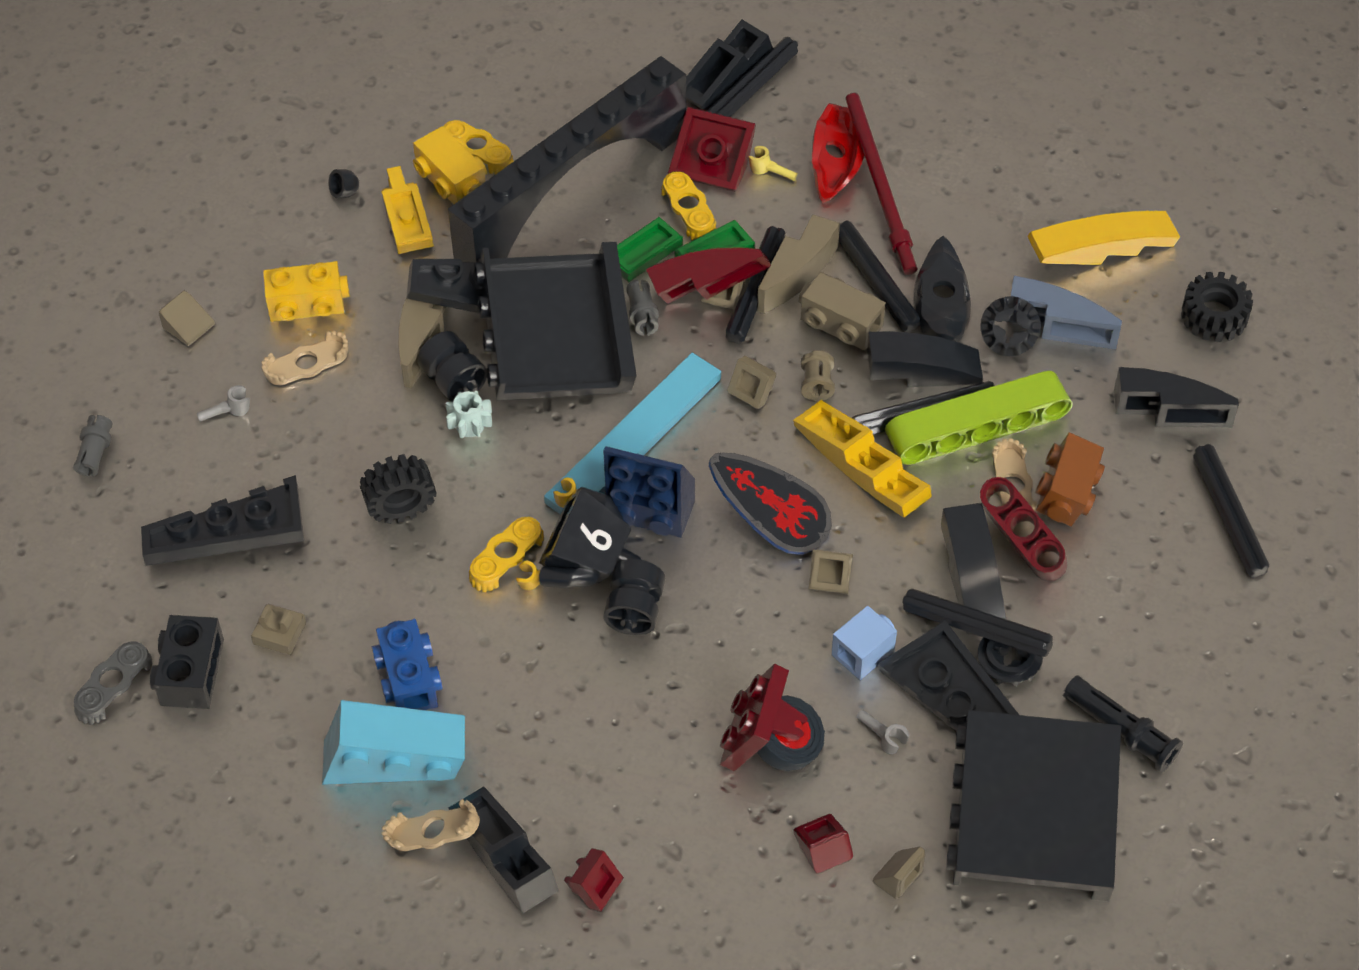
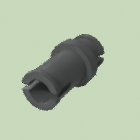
(642, 311)
(94, 440)

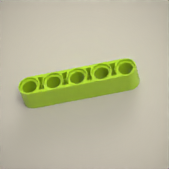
(978, 417)

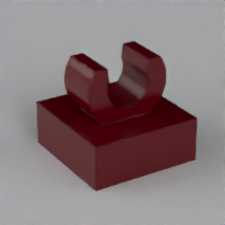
(595, 879)

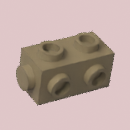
(841, 310)

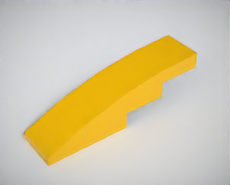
(1094, 237)
(861, 459)

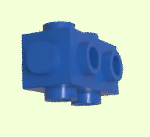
(404, 657)

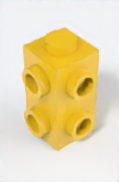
(448, 164)
(305, 291)

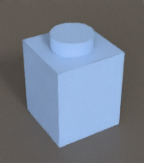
(864, 642)

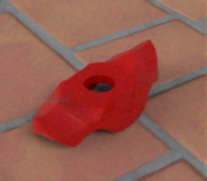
(834, 173)

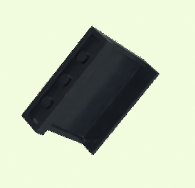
(555, 325)
(1036, 802)

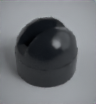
(343, 183)

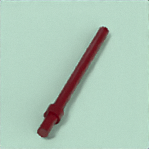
(899, 237)

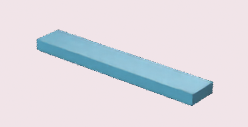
(645, 423)

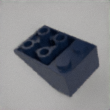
(649, 491)

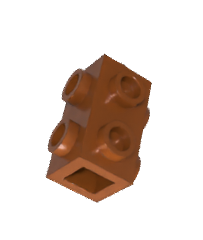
(1069, 482)

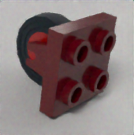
(775, 726)

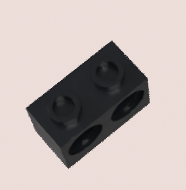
(196, 662)

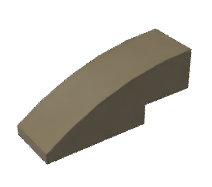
(798, 263)
(417, 325)

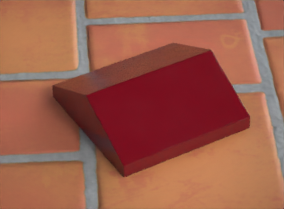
(713, 149)

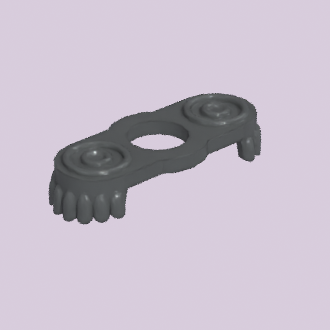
(94, 698)

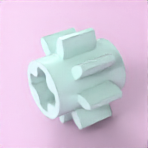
(469, 414)

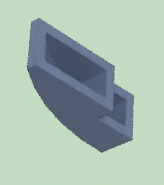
(1068, 315)

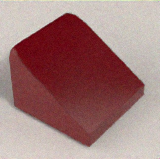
(824, 842)

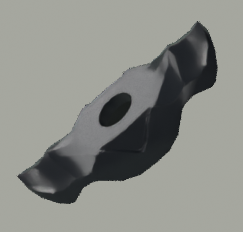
(940, 315)

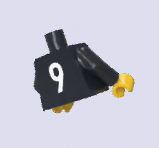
(583, 543)

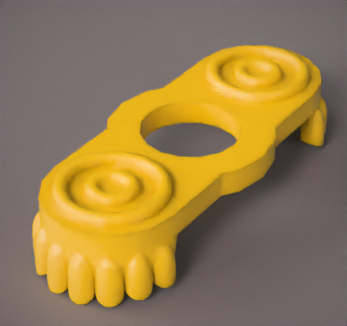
(493, 154)
(697, 219)
(489, 567)

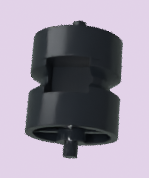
(451, 365)
(634, 597)

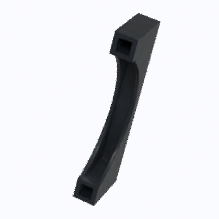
(643, 107)

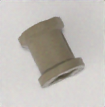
(817, 376)

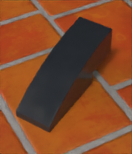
(726, 64)
(922, 359)
(1173, 399)
(972, 559)
(508, 854)

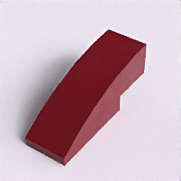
(706, 271)

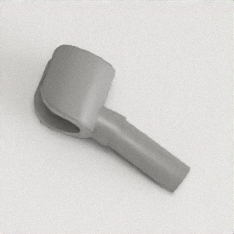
(235, 404)
(885, 732)

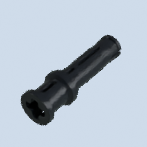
(1137, 732)

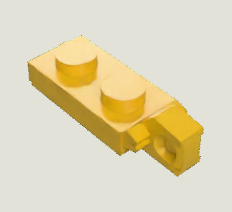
(406, 213)

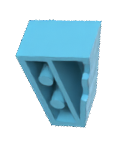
(392, 745)

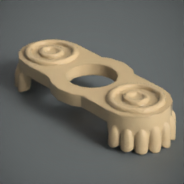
(327, 352)
(1010, 462)
(409, 833)

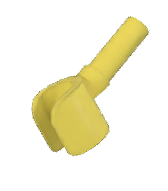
(763, 164)

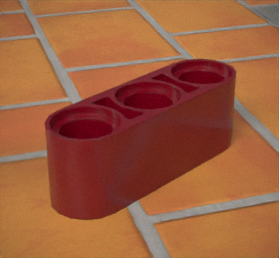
(1018, 511)

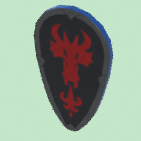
(773, 502)

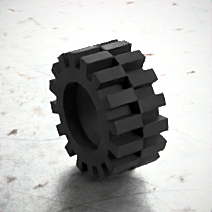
(1214, 322)
(397, 488)

